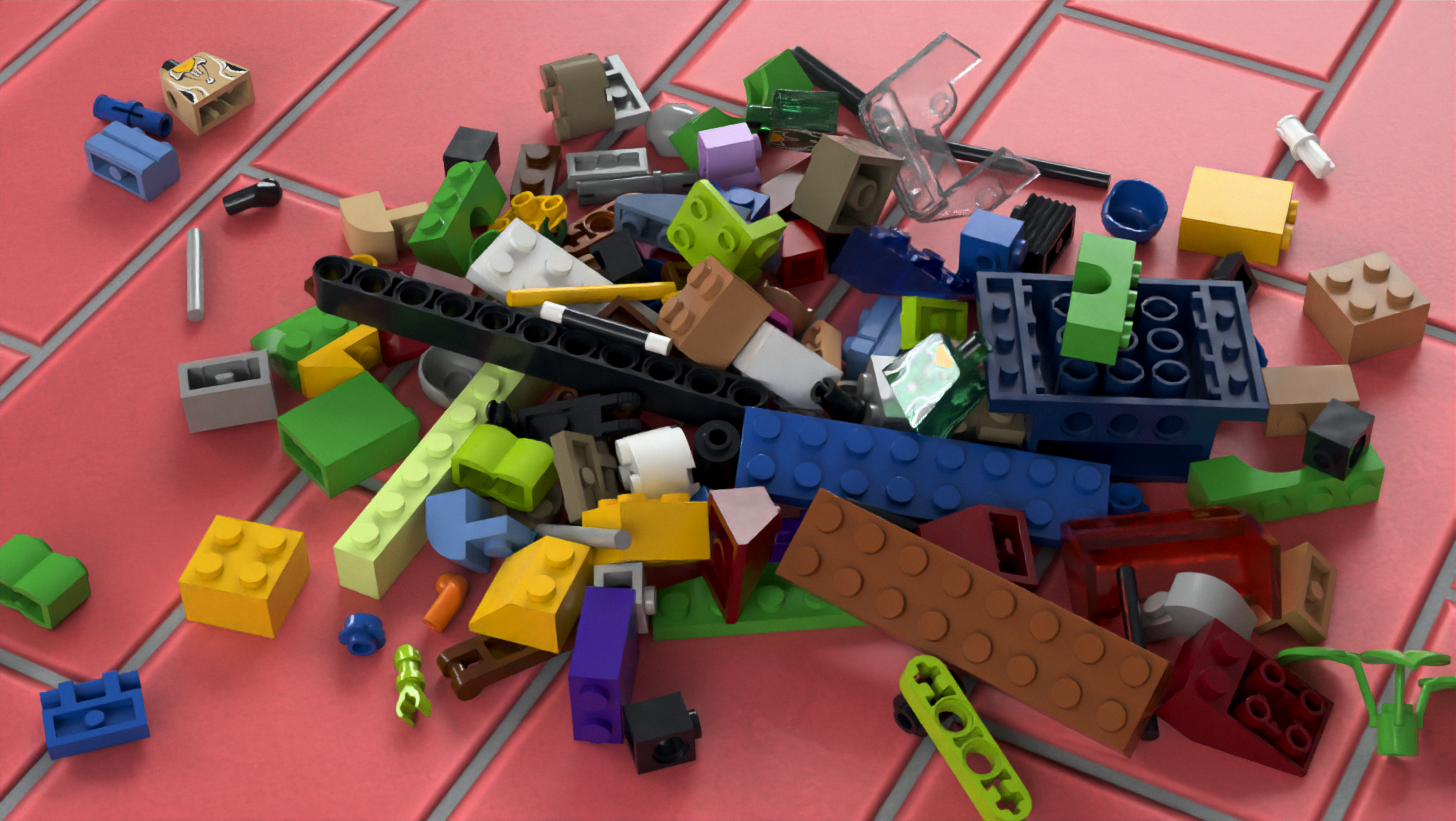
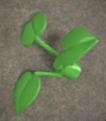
(1396, 724)

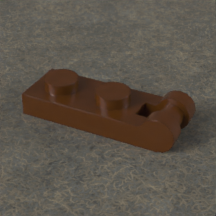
(496, 662)

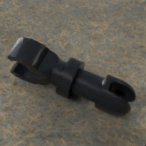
(501, 416)

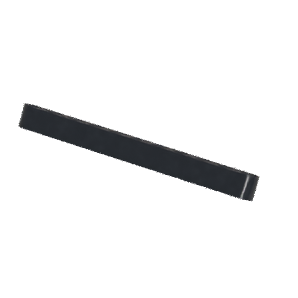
(531, 344)

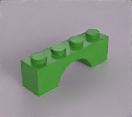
(775, 73)
(1281, 495)

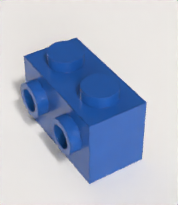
(992, 244)

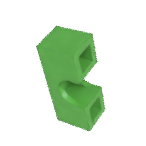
(464, 200)
(1101, 299)

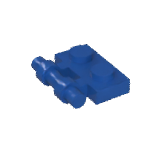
(94, 714)

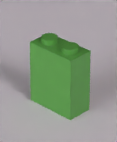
(349, 433)

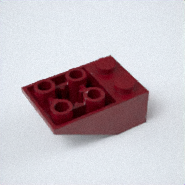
(1243, 702)

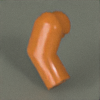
(452, 593)

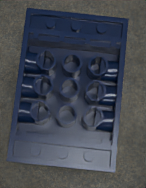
(1160, 403)

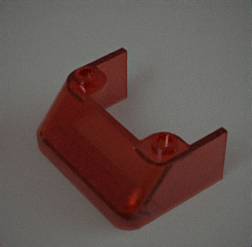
(1160, 544)

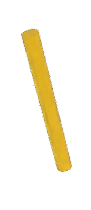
(589, 294)

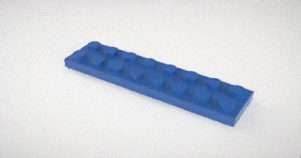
(913, 473)

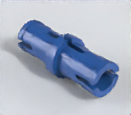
(133, 115)

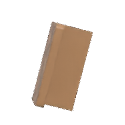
(1306, 594)

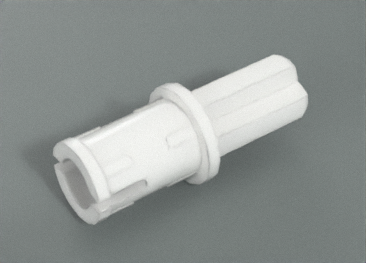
(1304, 146)

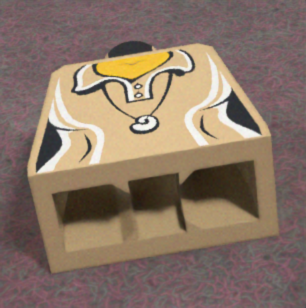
(205, 90)

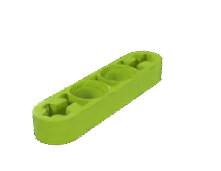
(972, 739)

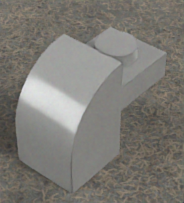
(1194, 603)

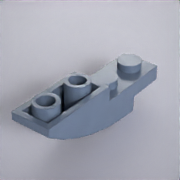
(651, 215)

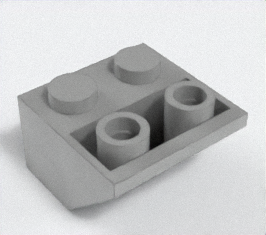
(228, 390)

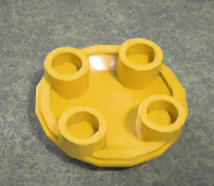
(533, 211)

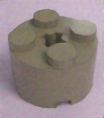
(577, 96)

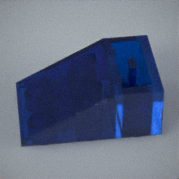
(887, 264)

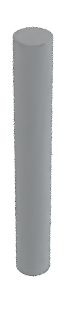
(195, 275)

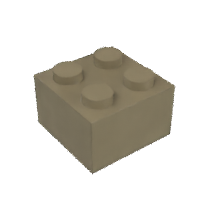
(845, 184)

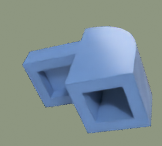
(464, 533)

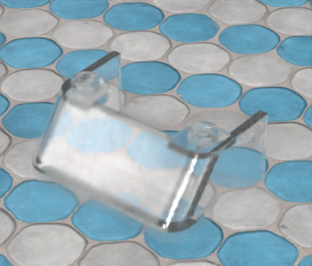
(905, 120)

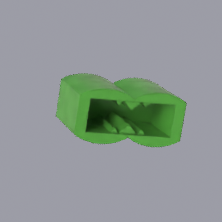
(41, 582)

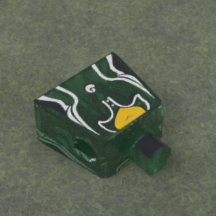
(795, 118)
(939, 382)

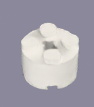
(656, 463)

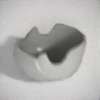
(664, 123)
(445, 374)

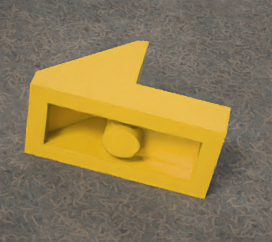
(340, 361)

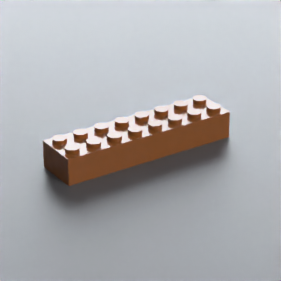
(976, 622)

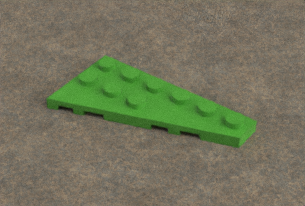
(774, 606)

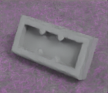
(605, 165)

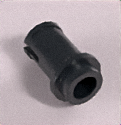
(837, 402)

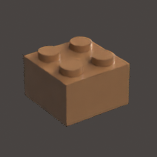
(1365, 307)
(713, 314)

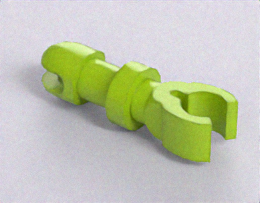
(410, 684)

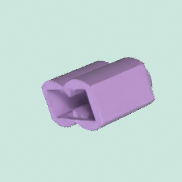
(729, 156)

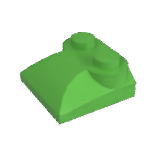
(299, 337)

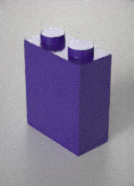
(603, 664)

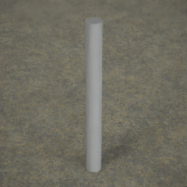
(586, 535)

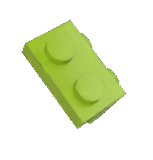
(712, 227)
(926, 315)

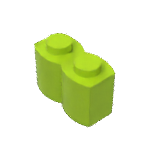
(505, 467)

